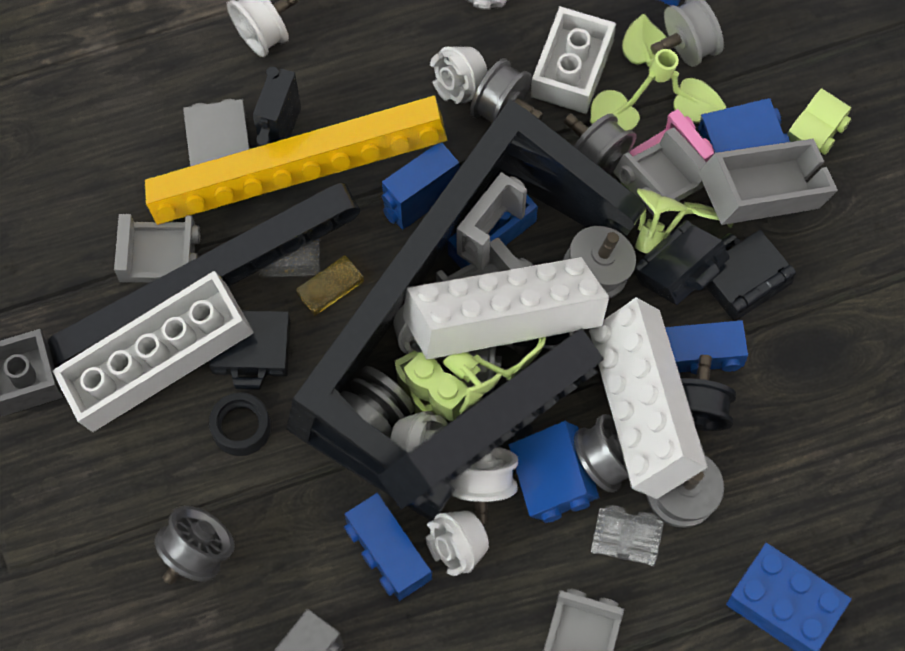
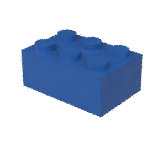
(788, 601)

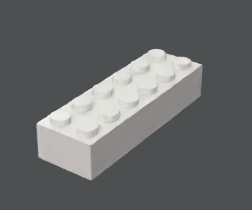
(504, 307)
(152, 352)
(647, 400)

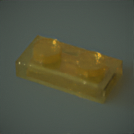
(330, 285)

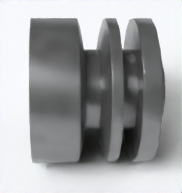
(378, 399)

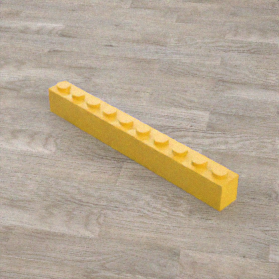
(295, 160)

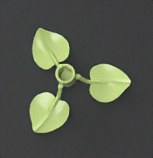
(693, 95)
(653, 231)
(465, 367)

